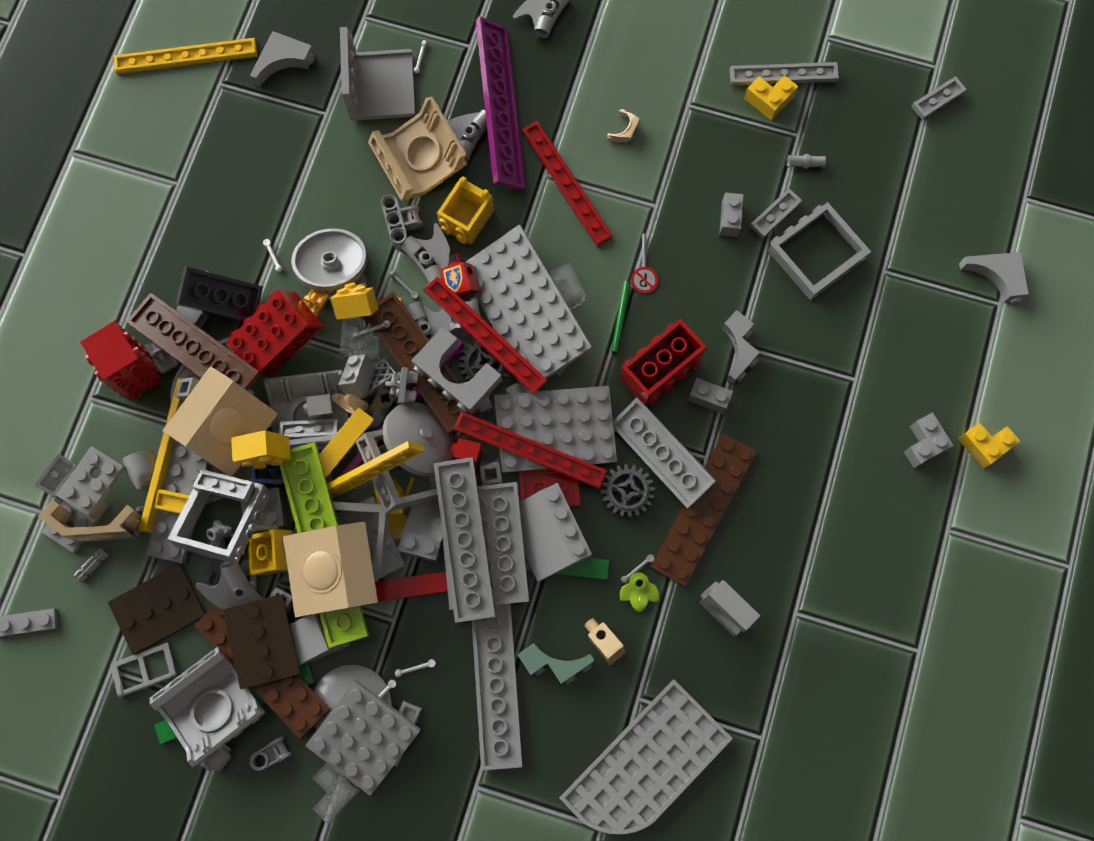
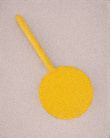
(398, 521)

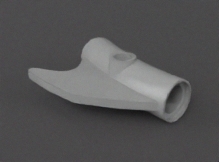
(543, 14)
(469, 130)
(429, 254)
(428, 319)
(231, 589)

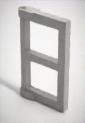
(147, 682)

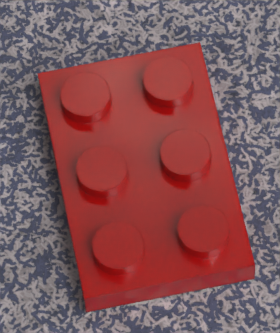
(537, 480)

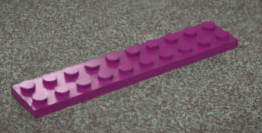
(500, 105)

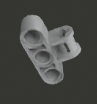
(404, 217)

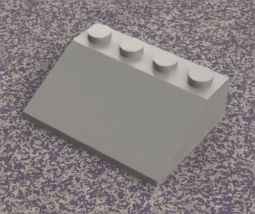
(551, 533)

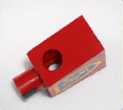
(460, 277)

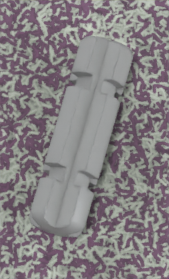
(91, 564)

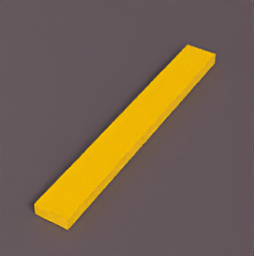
(185, 56)
(374, 468)
(160, 470)

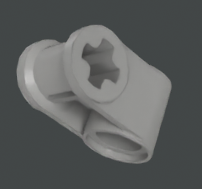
(271, 754)

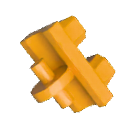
(316, 300)

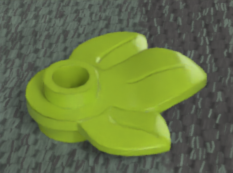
(641, 594)

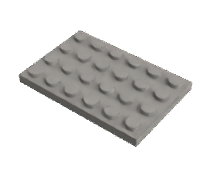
(565, 420)
(503, 543)

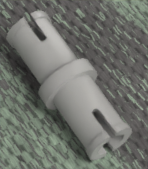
(806, 161)

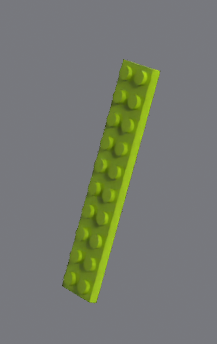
(311, 511)

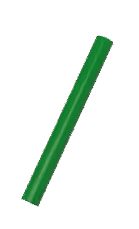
(620, 318)

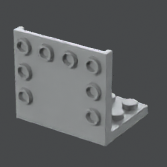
(376, 81)

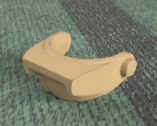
(627, 134)
(349, 402)

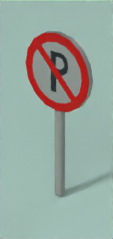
(644, 278)

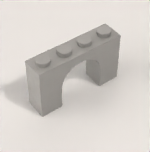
(467, 394)
(728, 607)

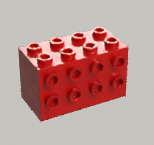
(275, 332)
(121, 361)
(662, 363)

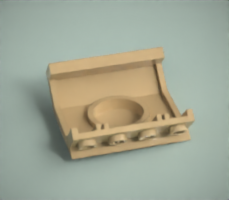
(419, 152)
(214, 415)
(119, 528)
(330, 569)

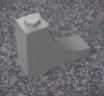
(281, 53)
(1003, 270)

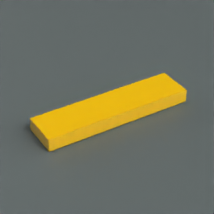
(344, 440)

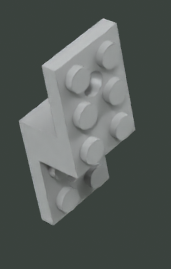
(85, 494)

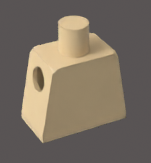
(608, 647)

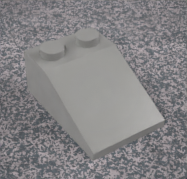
(423, 532)

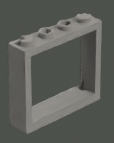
(796, 274)
(384, 483)
(382, 530)
(236, 548)

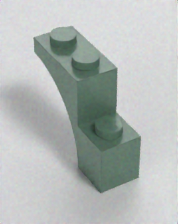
(565, 671)

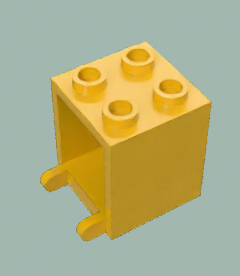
(465, 211)

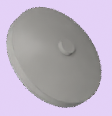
(329, 259)
(419, 425)
(337, 682)

